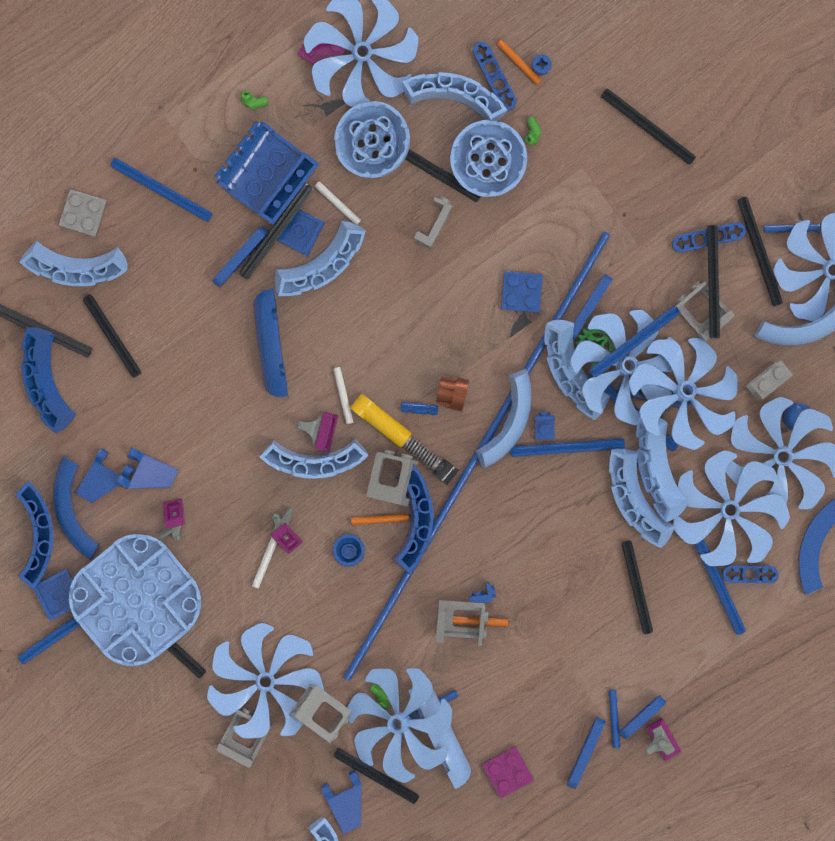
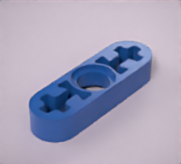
(764, 569)
(642, 717)

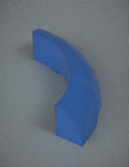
(270, 344)
(40, 382)
(65, 509)
(420, 523)
(42, 534)

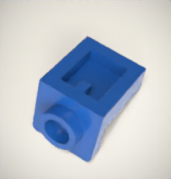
(544, 426)
(480, 597)

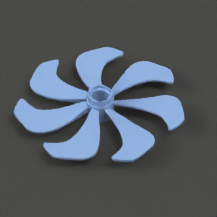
(353, 13)
(793, 280)
(595, 386)
(652, 409)
(806, 422)
(771, 504)
(226, 668)
(435, 725)

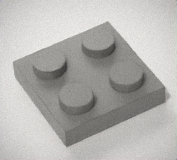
(83, 213)

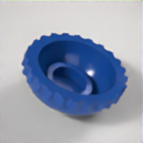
(348, 550)

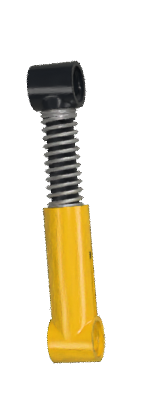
(402, 437)

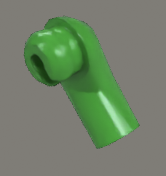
(251, 102)
(534, 133)
(382, 698)

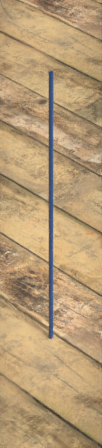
(474, 460)

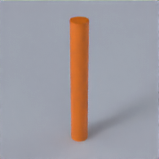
(519, 62)
(379, 519)
(476, 620)

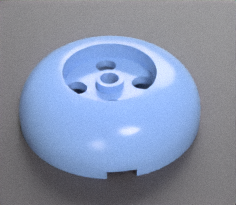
(355, 127)
(474, 141)

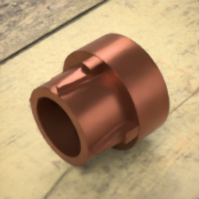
(452, 393)

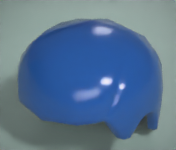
(791, 414)

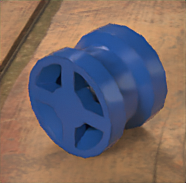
(541, 69)

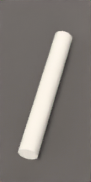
(337, 203)
(343, 395)
(264, 563)

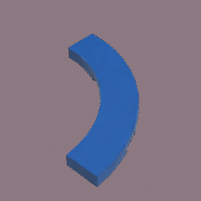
(811, 547)

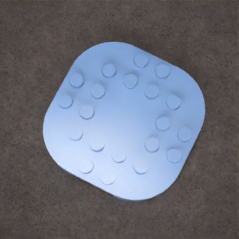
(135, 600)

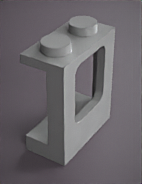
(429, 241)
(702, 329)
(768, 380)
(387, 493)
(445, 621)
(308, 706)
(236, 750)

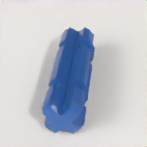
(418, 408)

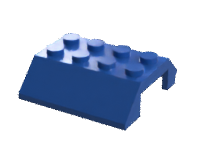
(265, 172)

